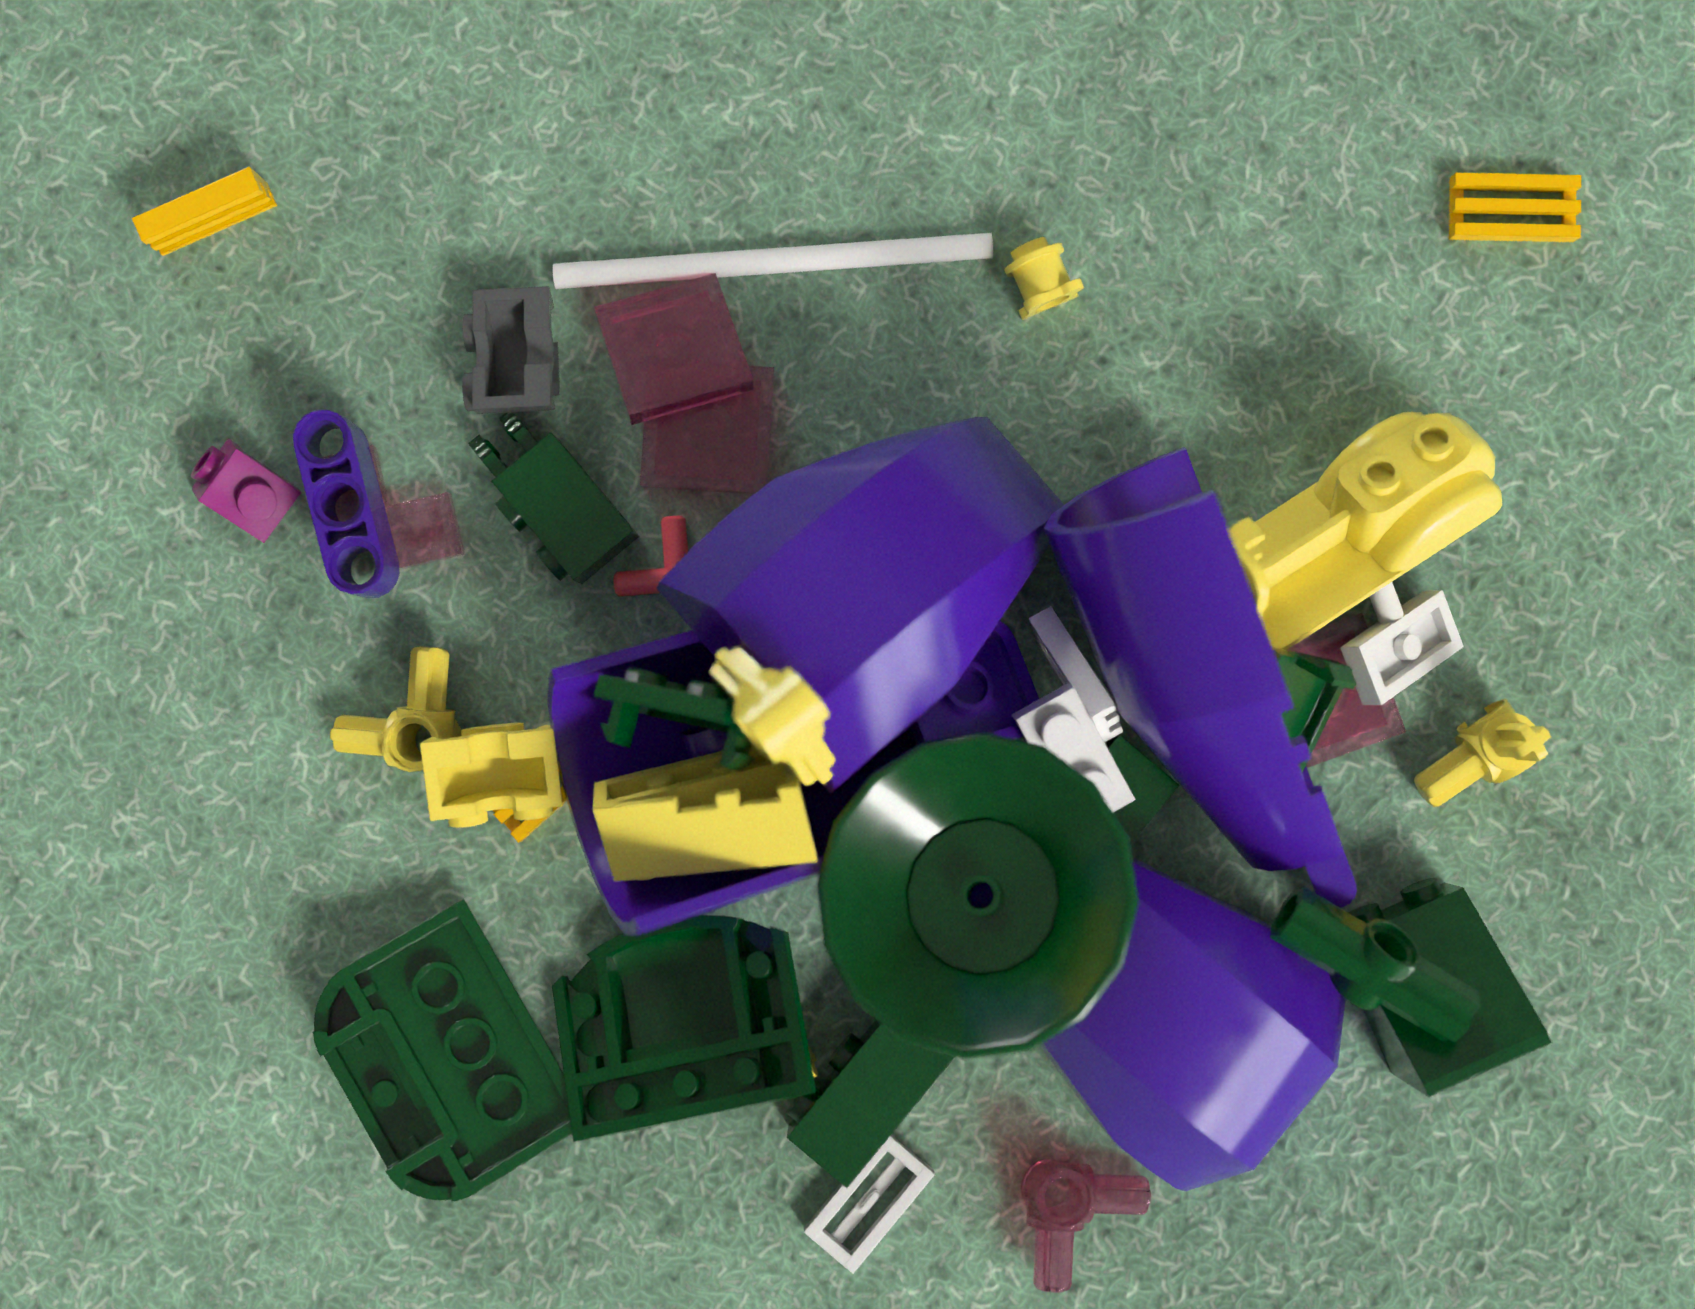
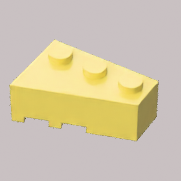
(703, 818)

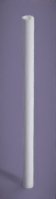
(773, 260)

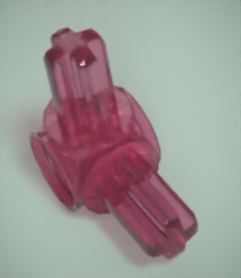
(1056, 1225)

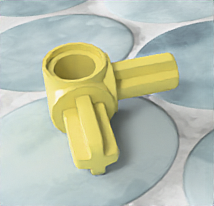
(777, 713)
(396, 735)
(1489, 749)

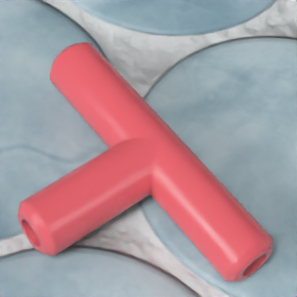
(646, 581)

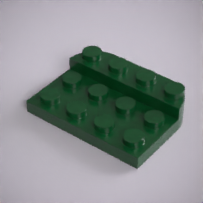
(442, 1059)

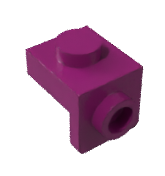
(242, 489)

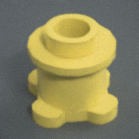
(1041, 276)

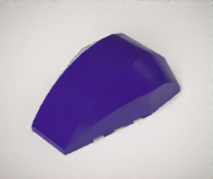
(872, 574)
(1200, 1036)

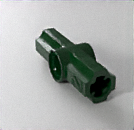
(1375, 965)

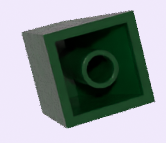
(1457, 941)

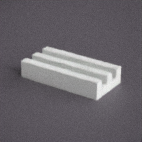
(1073, 668)
(833, 1242)

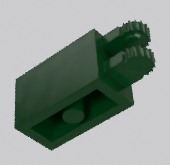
(557, 503)

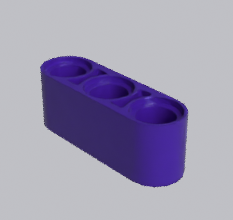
(324, 483)

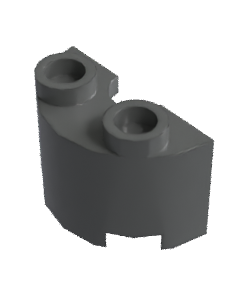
(513, 351)

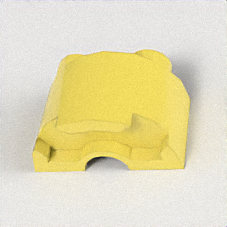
(491, 771)

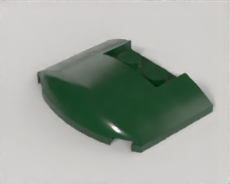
(681, 1026)

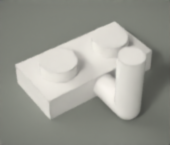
(1401, 644)
(1068, 731)

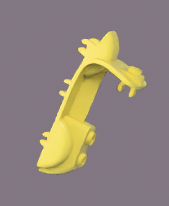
(1366, 521)

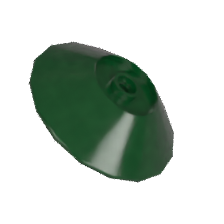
(904, 879)

